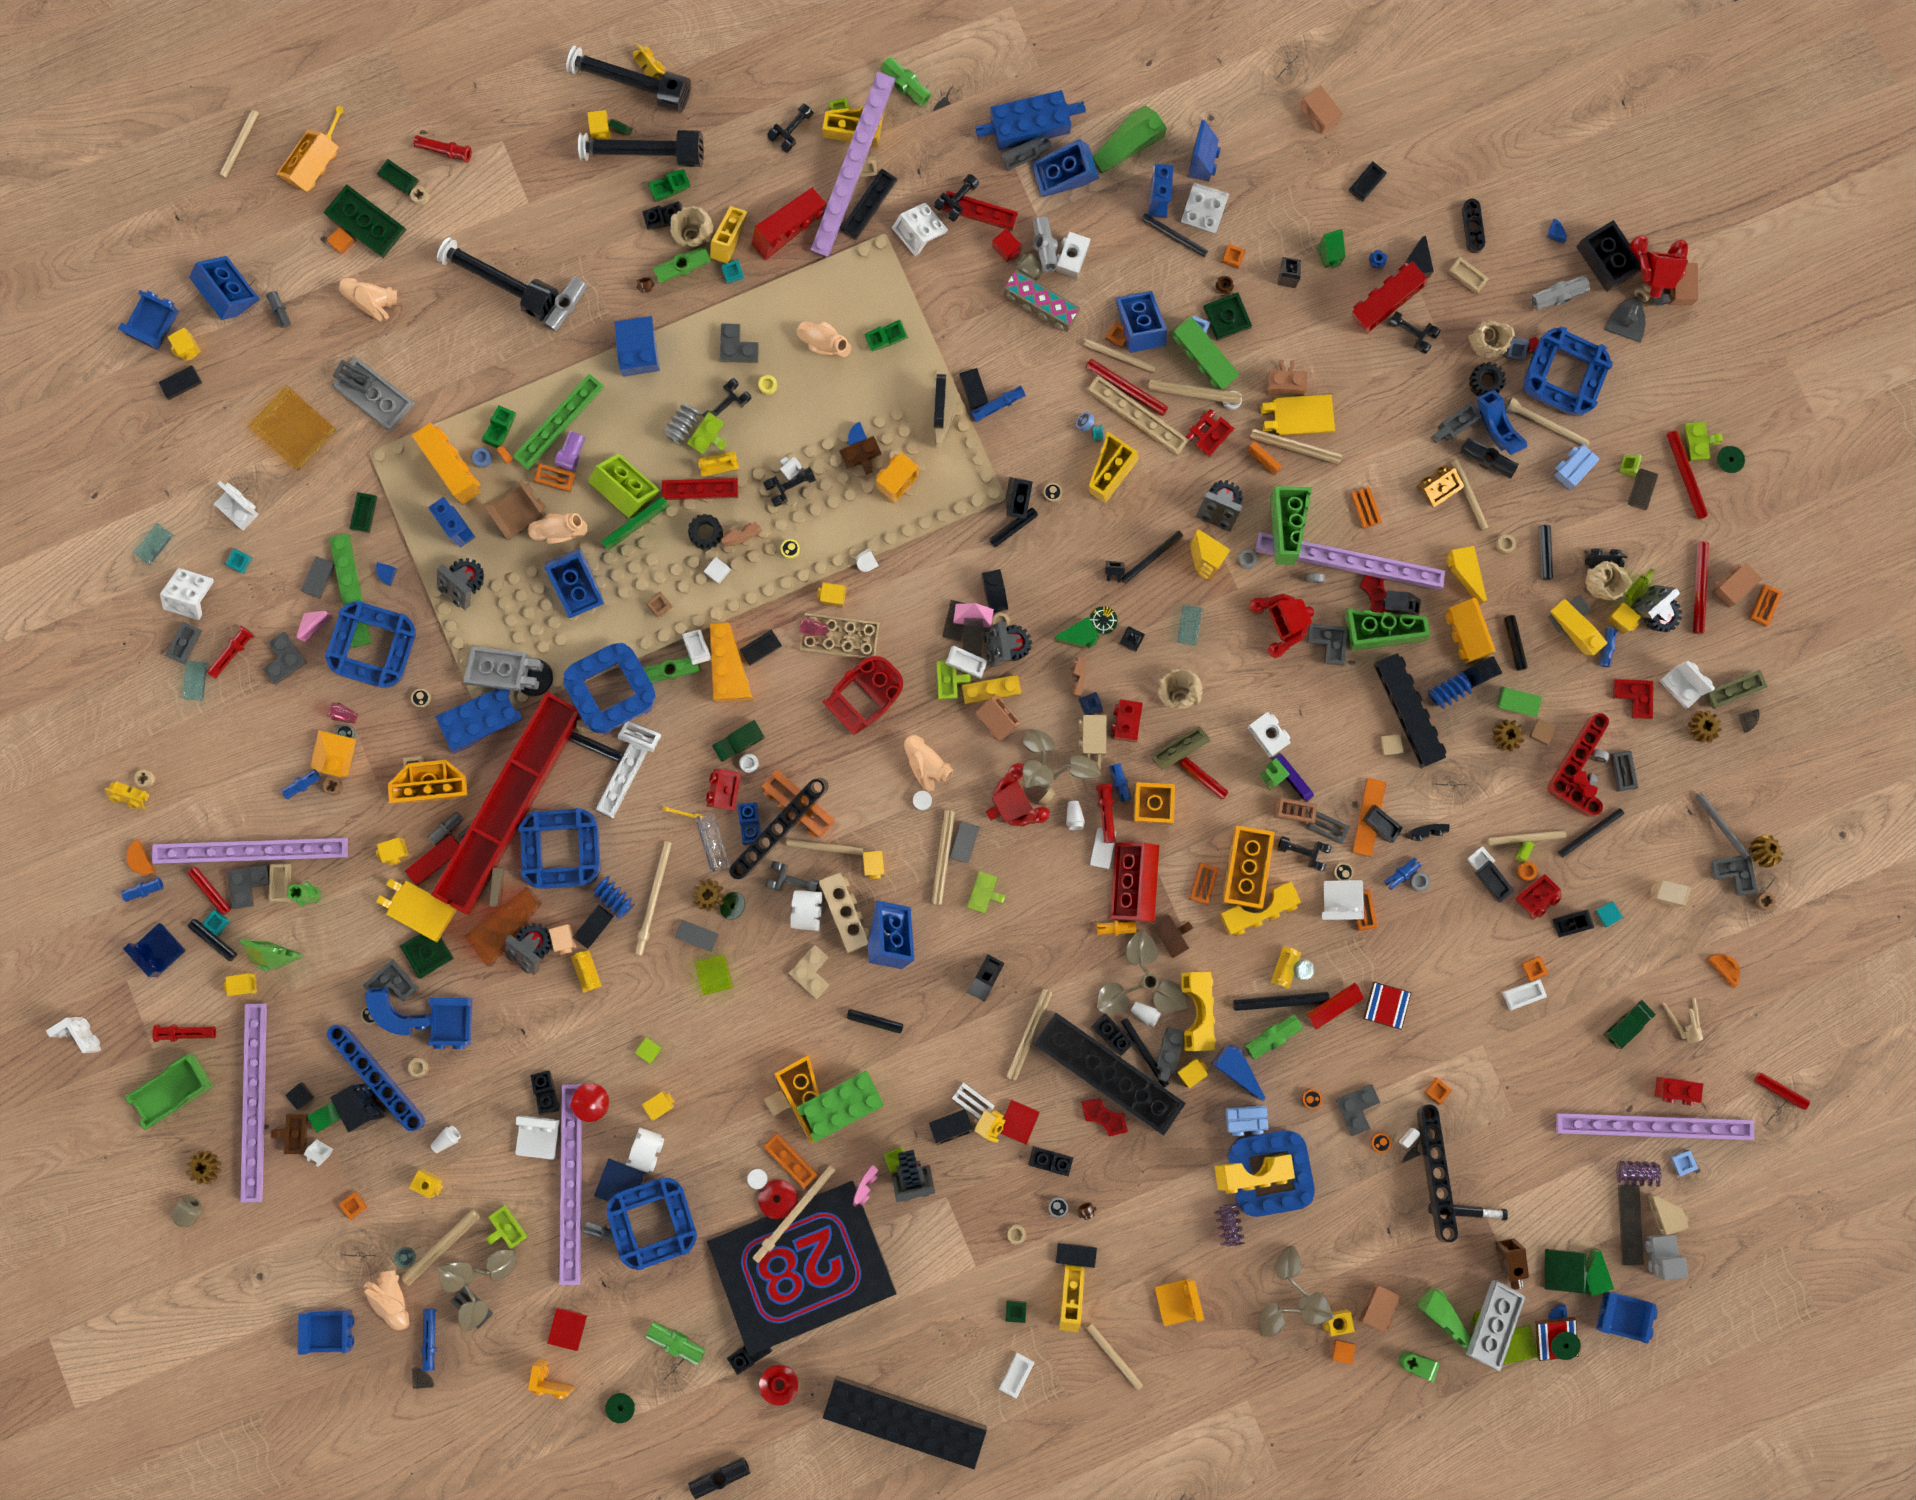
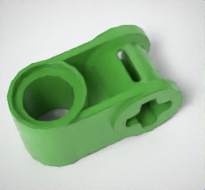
(1421, 1366)

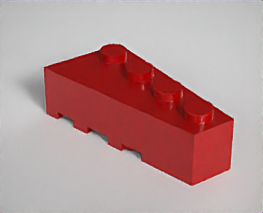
(787, 223)

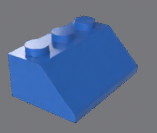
(223, 287)

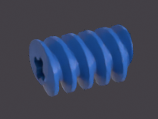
(1450, 690)
(613, 898)

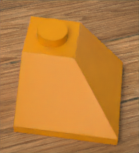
(333, 754)

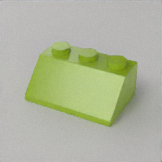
(623, 485)

